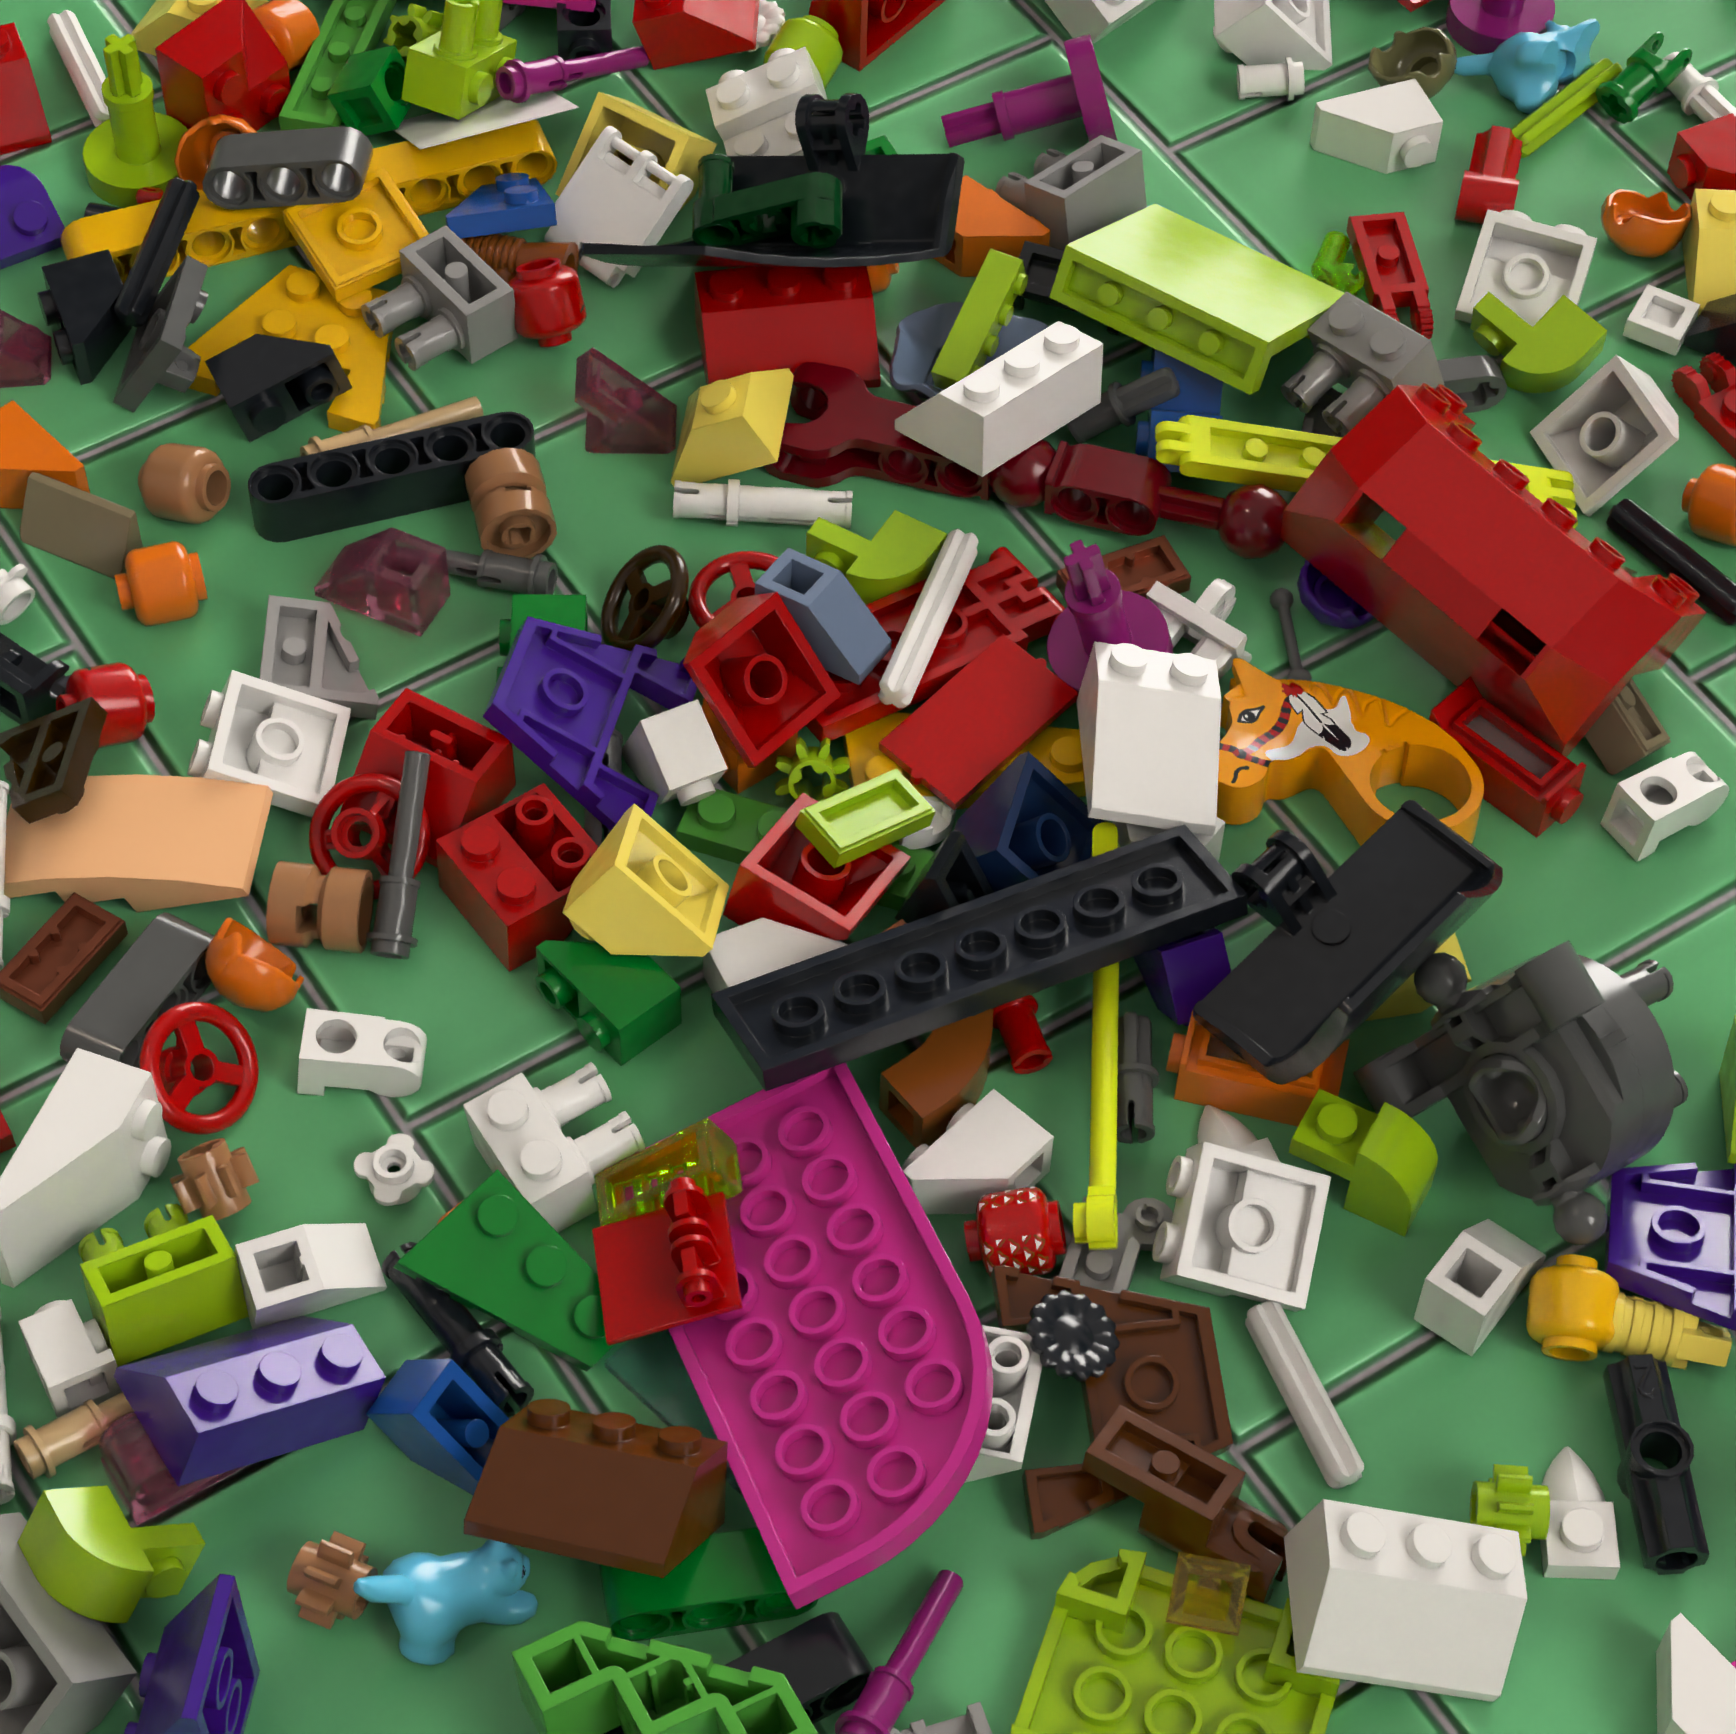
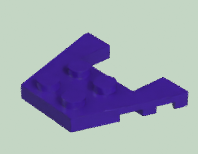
(563, 702)
(1675, 1237)

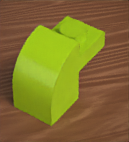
(1541, 355)
(891, 561)
(1380, 1154)
(96, 1561)

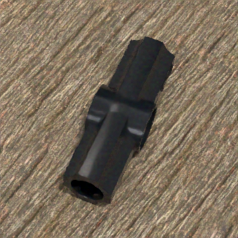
(1660, 1499)

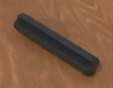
(156, 252)
(1674, 557)

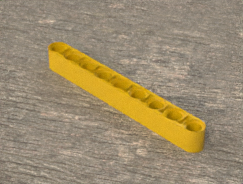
(426, 177)

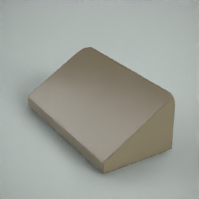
(78, 525)
(1626, 731)

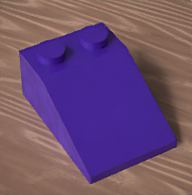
(202, 1669)

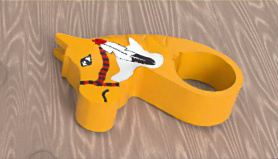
(1335, 741)

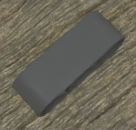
(288, 168)
(151, 977)

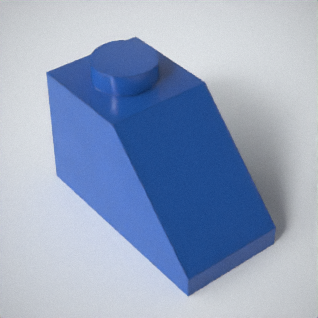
(439, 1419)

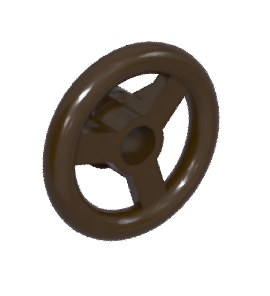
(653, 610)

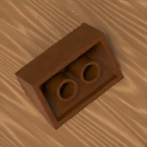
(600, 1488)

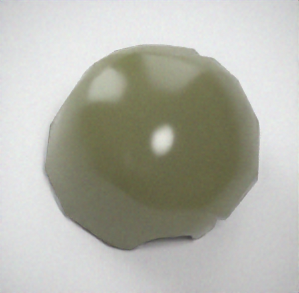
(1416, 54)

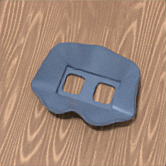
(923, 336)

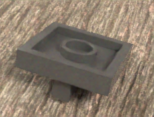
(158, 345)

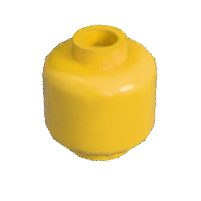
(1572, 1308)

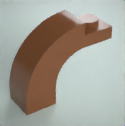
(938, 1077)

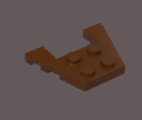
(1161, 1371)

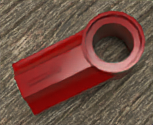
(1491, 175)

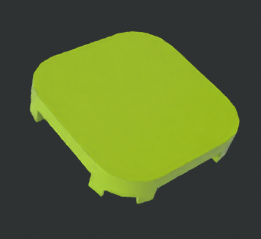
(1124, 1670)

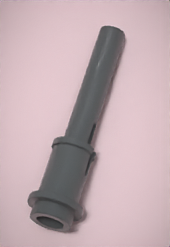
(505, 571)
(398, 889)

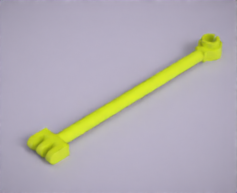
(1097, 1218)

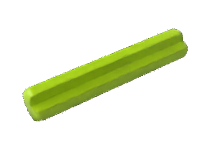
(1564, 107)

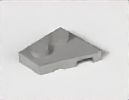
(312, 656)

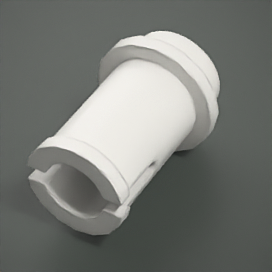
(1271, 80)

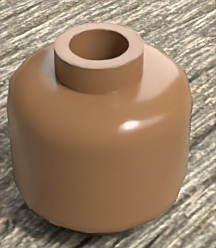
(184, 483)

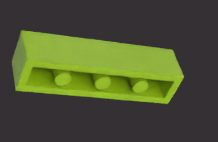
(981, 318)

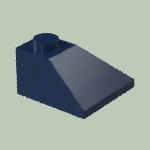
(1026, 825)

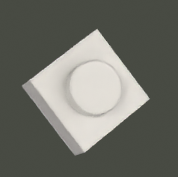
(1661, 319)

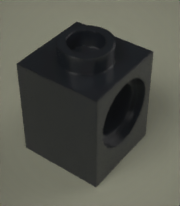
(584, 32)

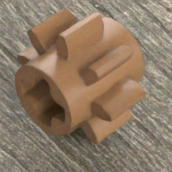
(214, 1179)
(325, 1579)

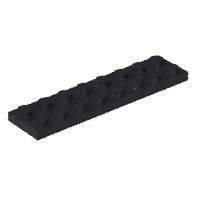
(976, 956)

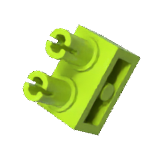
(459, 64)
(161, 1287)

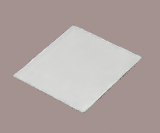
(438, 128)

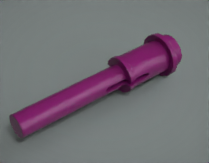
(520, 80)
(890, 1685)

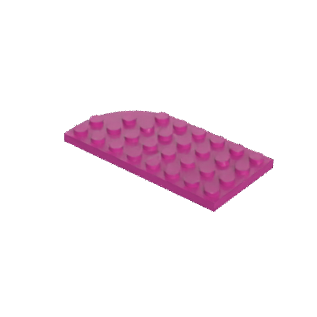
(857, 1355)

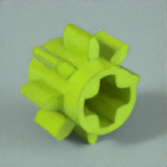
(412, 28)
(821, 762)
(1511, 1503)

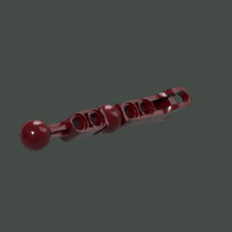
(1080, 483)

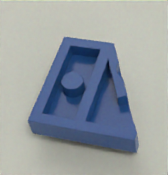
(503, 207)

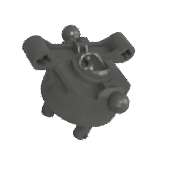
(1546, 1071)

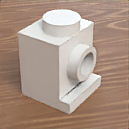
(69, 1356)

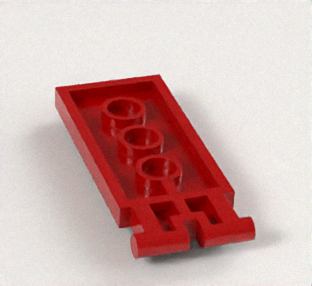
(992, 602)

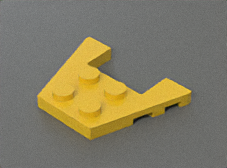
(302, 309)

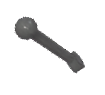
(1282, 600)

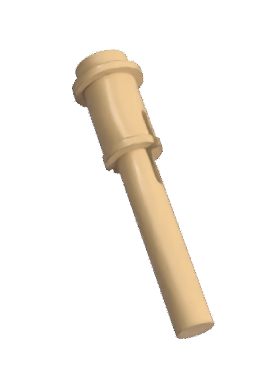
(451, 413)
(68, 1435)

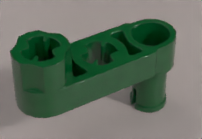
(799, 205)

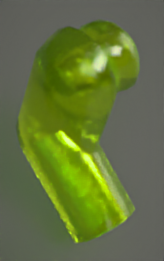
(1329, 265)

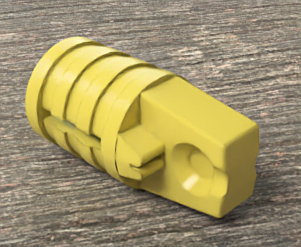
(1666, 1333)

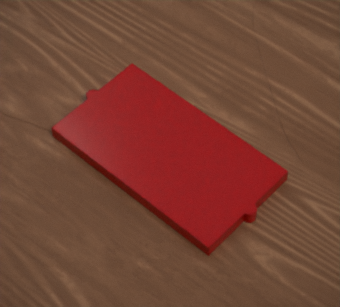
(978, 721)

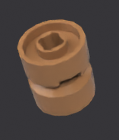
(510, 503)
(342, 910)

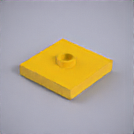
(358, 239)

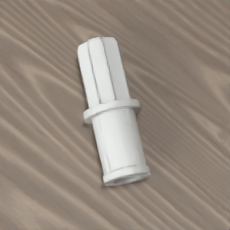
(1699, 94)

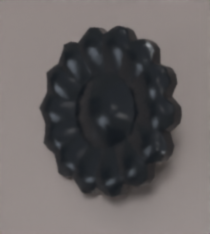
(1072, 1335)

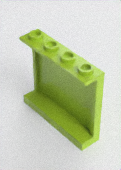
(1191, 294)

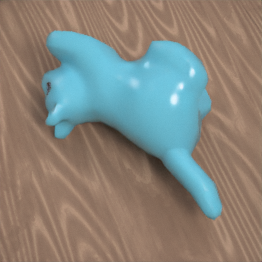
(1534, 64)
(443, 1594)

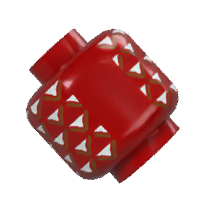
(1017, 1231)

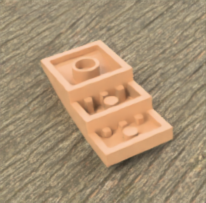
(143, 841)

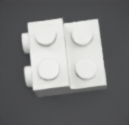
(759, 106)
(1526, 265)
(273, 740)
(1242, 1226)

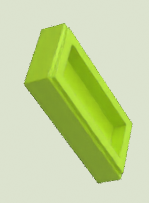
(865, 818)

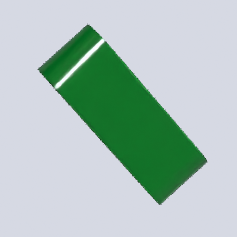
(715, 1587)

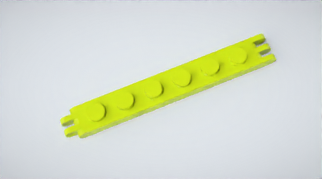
(1287, 457)

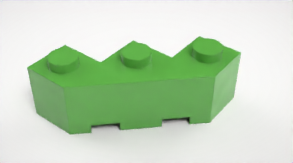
(596, 1682)

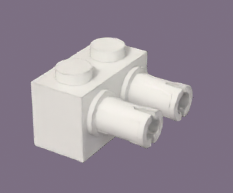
(523, 1139)

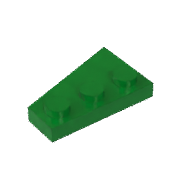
(515, 1268)

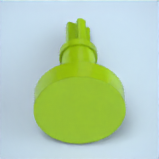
(136, 143)

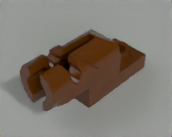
(1188, 1498)

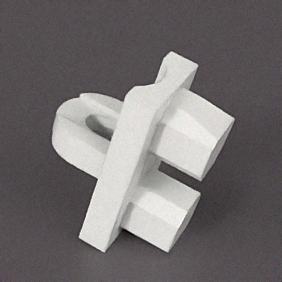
(1203, 622)

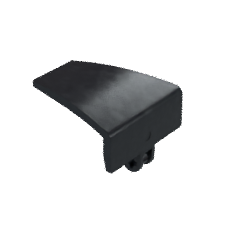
(891, 209)
(1341, 938)

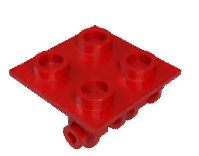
(667, 1264)

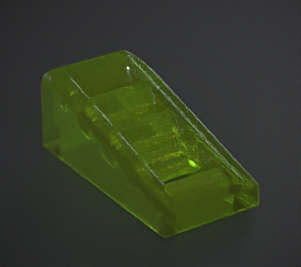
(698, 1150)

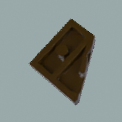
(52, 759)

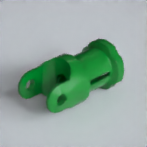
(1641, 78)

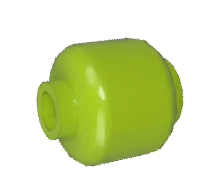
(817, 37)

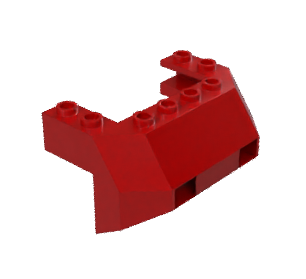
(1476, 548)

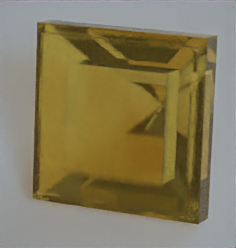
(1208, 1593)

